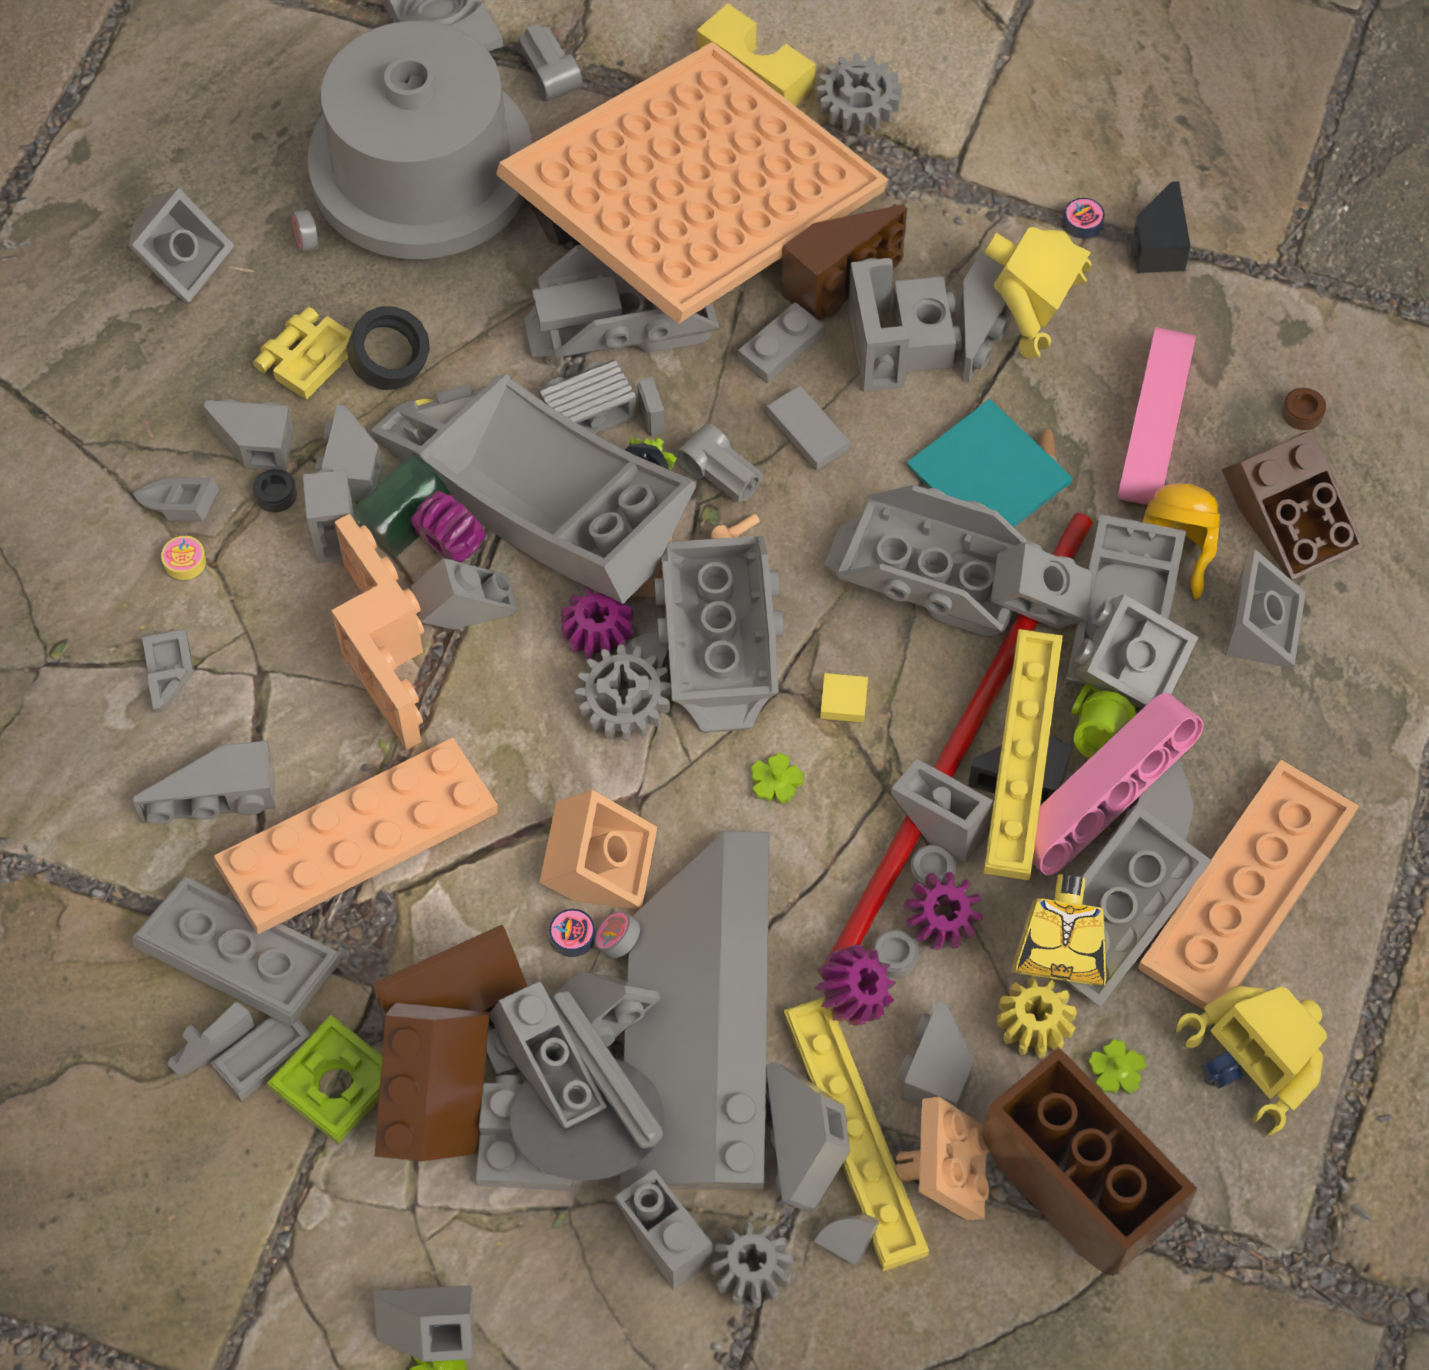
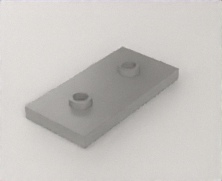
(217, 944)

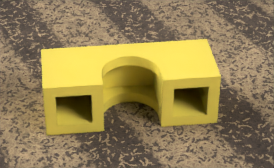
(783, 71)

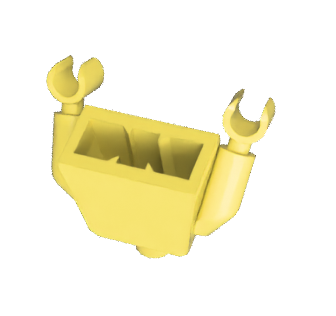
(1037, 280)
(1270, 1039)

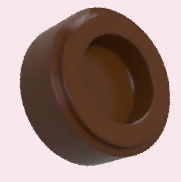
(1303, 408)

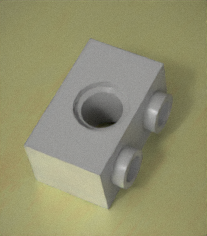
(927, 302)
(1041, 585)

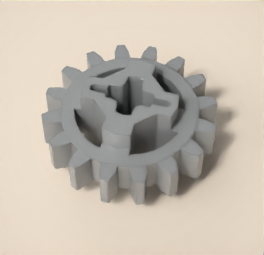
(858, 92)
(643, 691)

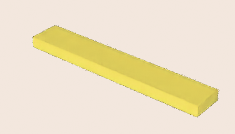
(1023, 755)
(869, 1162)

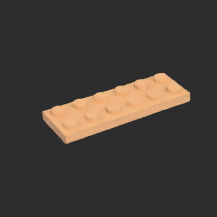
(355, 835)
(1248, 886)

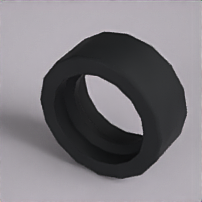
(398, 320)

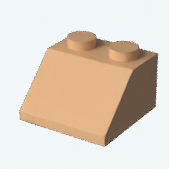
(598, 852)

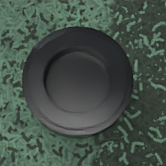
(274, 490)

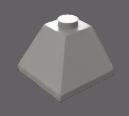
(178, 243)

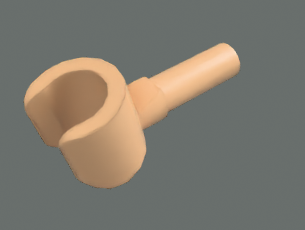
(734, 531)

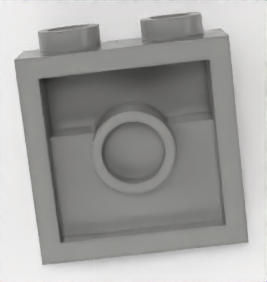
(1133, 651)
(499, 1157)

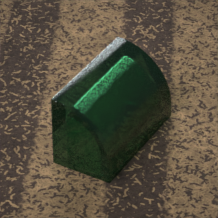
(394, 502)

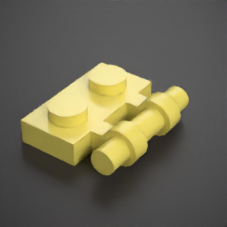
(312, 360)

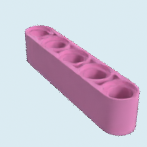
(1156, 416)
(1113, 780)

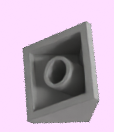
(1265, 614)

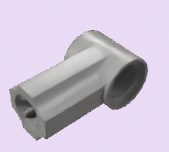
(551, 69)
(711, 456)

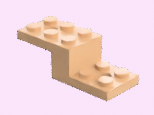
(379, 630)

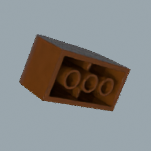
(1085, 1164)

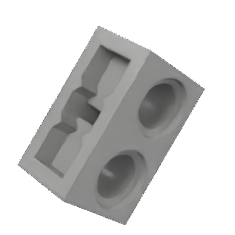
(326, 501)

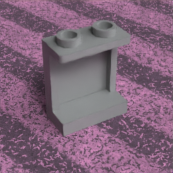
(878, 350)

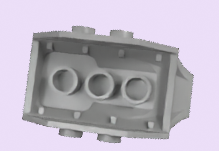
(638, 325)
(928, 552)
(720, 629)

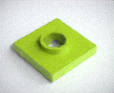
(329, 1049)

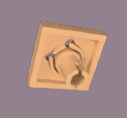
(949, 1160)

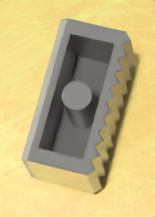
(593, 398)

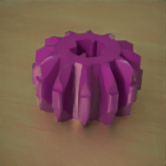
(448, 527)
(580, 625)
(948, 895)
(855, 985)

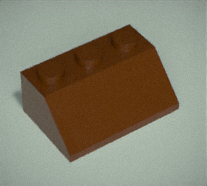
(462, 977)
(431, 1082)

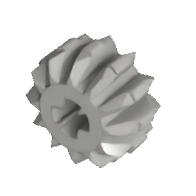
(736, 1273)

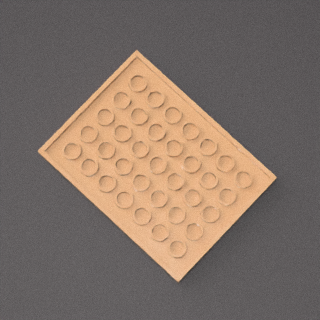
(691, 180)

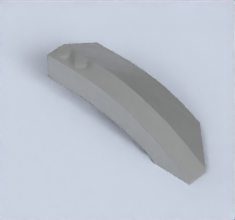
(545, 482)
(707, 1034)

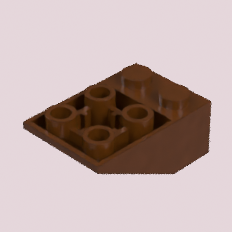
(821, 256)
(1294, 504)

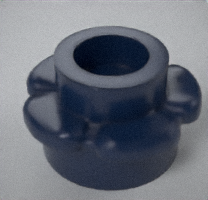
(1222, 1070)

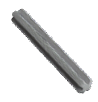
(607, 1073)

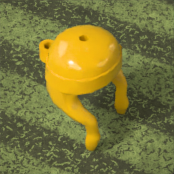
(1194, 512)

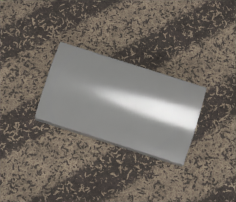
(1138, 884)

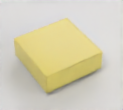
(844, 697)

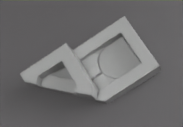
(168, 665)
(213, 1042)

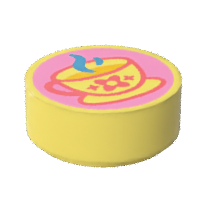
(183, 557)

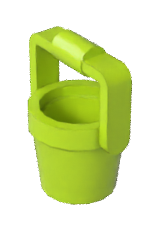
(1100, 718)

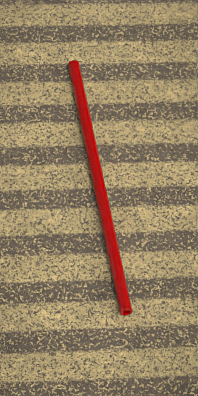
(951, 756)

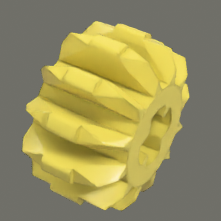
(1022, 1025)

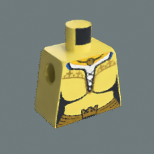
(1063, 937)

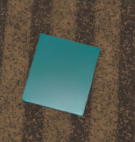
(991, 463)

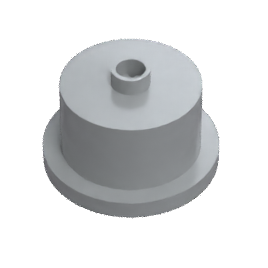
(415, 142)

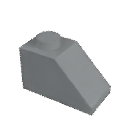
(944, 809)

